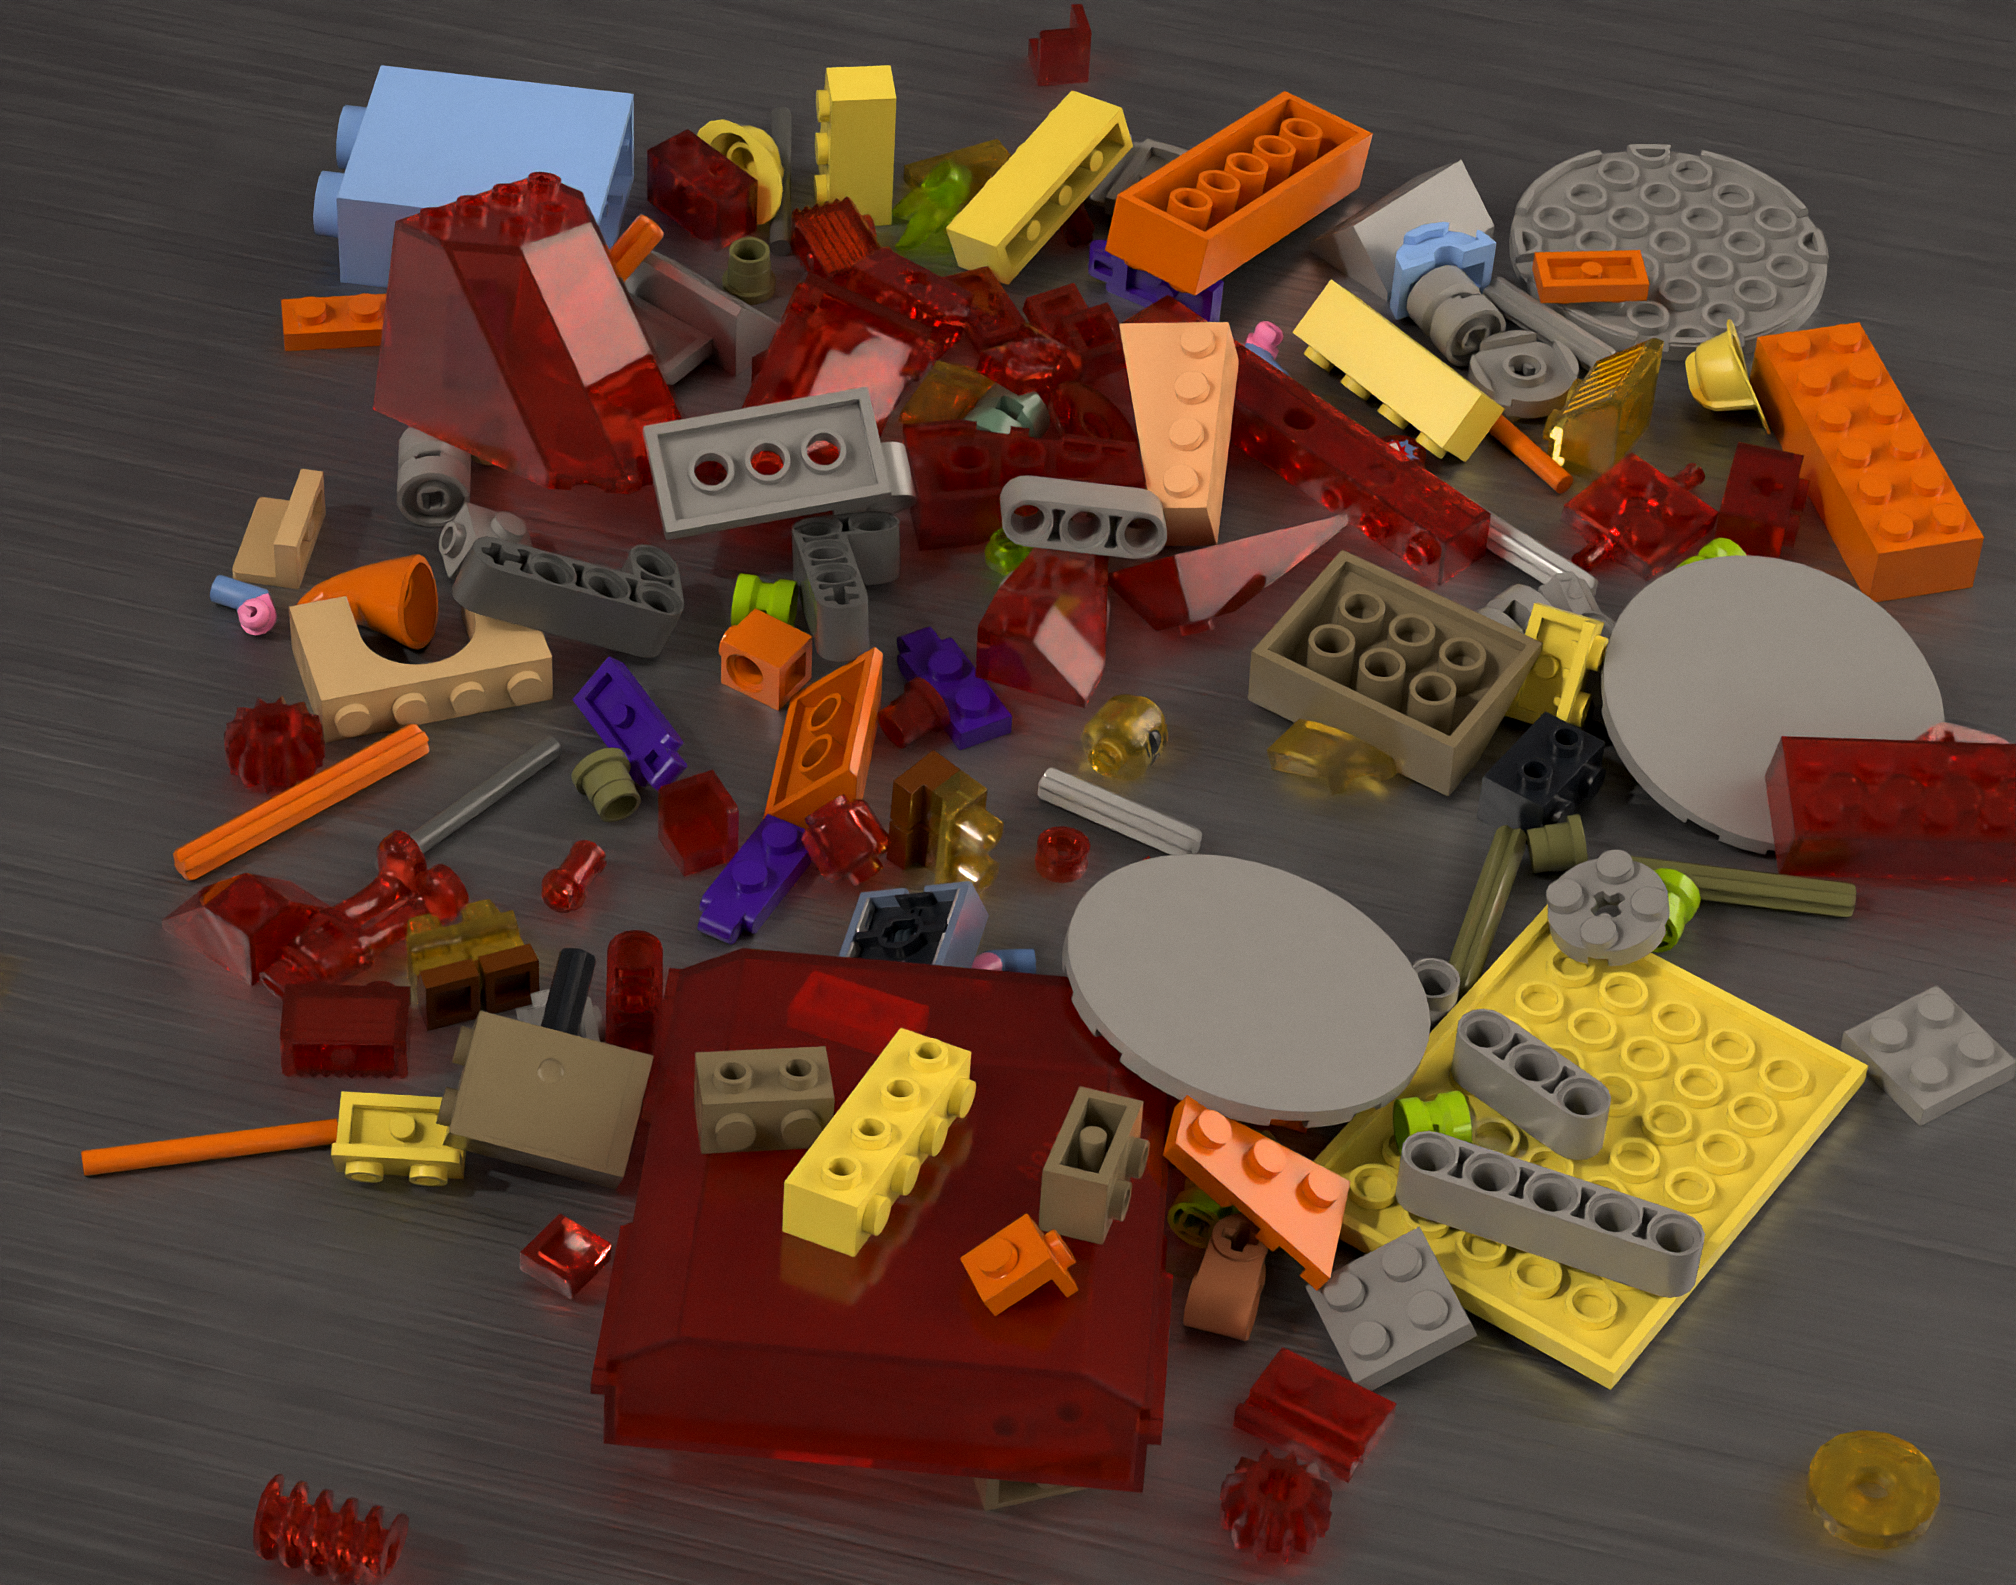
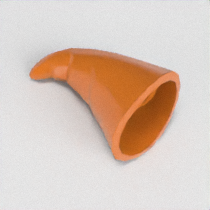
(388, 597)

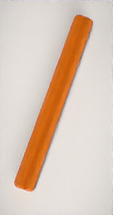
(300, 802)

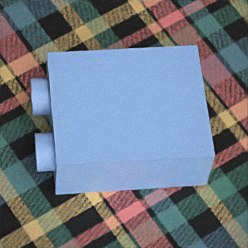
(458, 136)

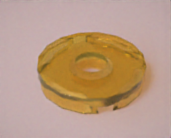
(1880, 1460)

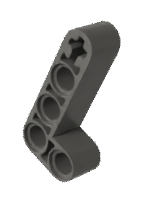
(832, 565)
(574, 598)

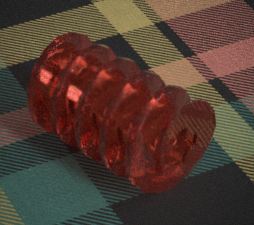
(326, 1538)

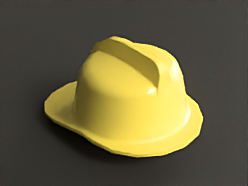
(754, 153)
(1720, 375)

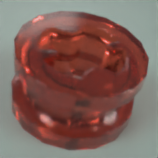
(1059, 867)

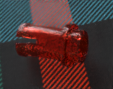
(567, 886)

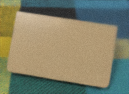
(282, 535)

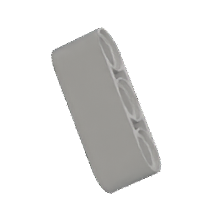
(1101, 536)
(1530, 1084)

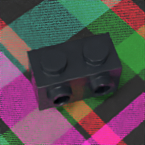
(1542, 776)

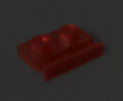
(1315, 1414)

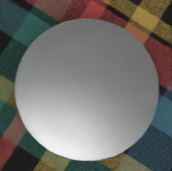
(1710, 236)
(1734, 658)
(1246, 989)

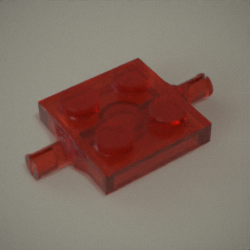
(1638, 517)

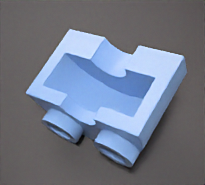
(1434, 247)

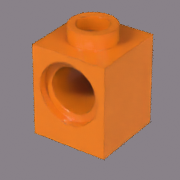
(765, 659)

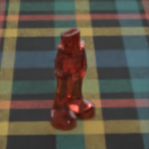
(332, 940)

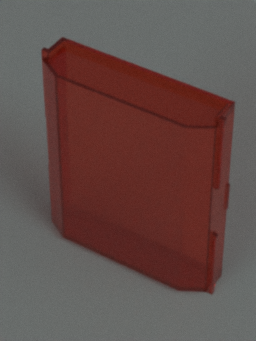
(886, 1358)

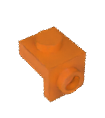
(1019, 1263)

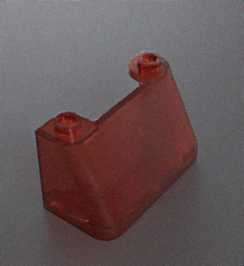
(831, 345)

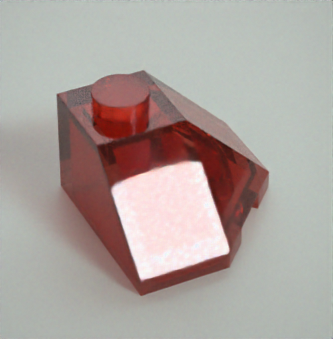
(242, 921)

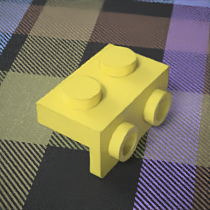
(1561, 671)
(394, 1137)

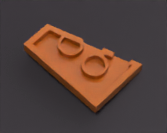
(1274, 1187)

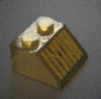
(1605, 411)

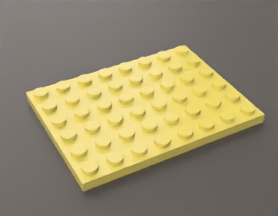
(1700, 1120)

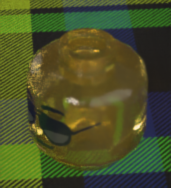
(1127, 735)

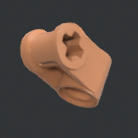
(1229, 1281)

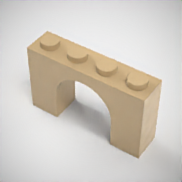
(368, 694)

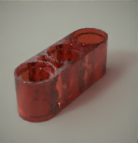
(634, 991)

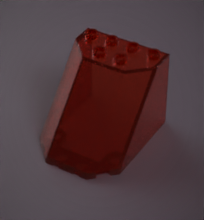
(521, 339)

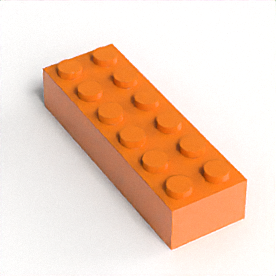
(1237, 193)
(1866, 463)

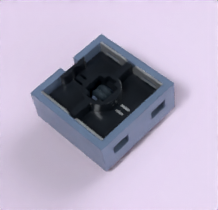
(921, 928)

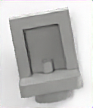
(472, 524)

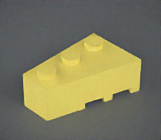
(857, 139)

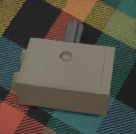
(544, 1090)

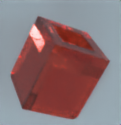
(1064, 53)
(698, 822)

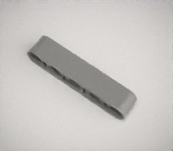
(1549, 1214)

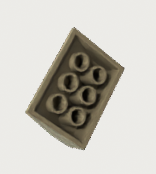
(1393, 669)

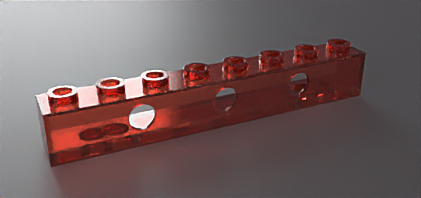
(1345, 464)

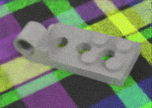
(861, 480)

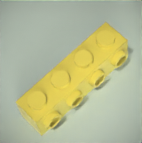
(1040, 186)
(1398, 372)
(878, 1142)

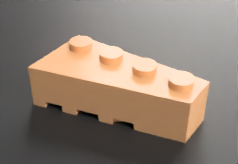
(1183, 415)

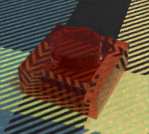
(565, 1256)

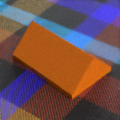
(827, 740)

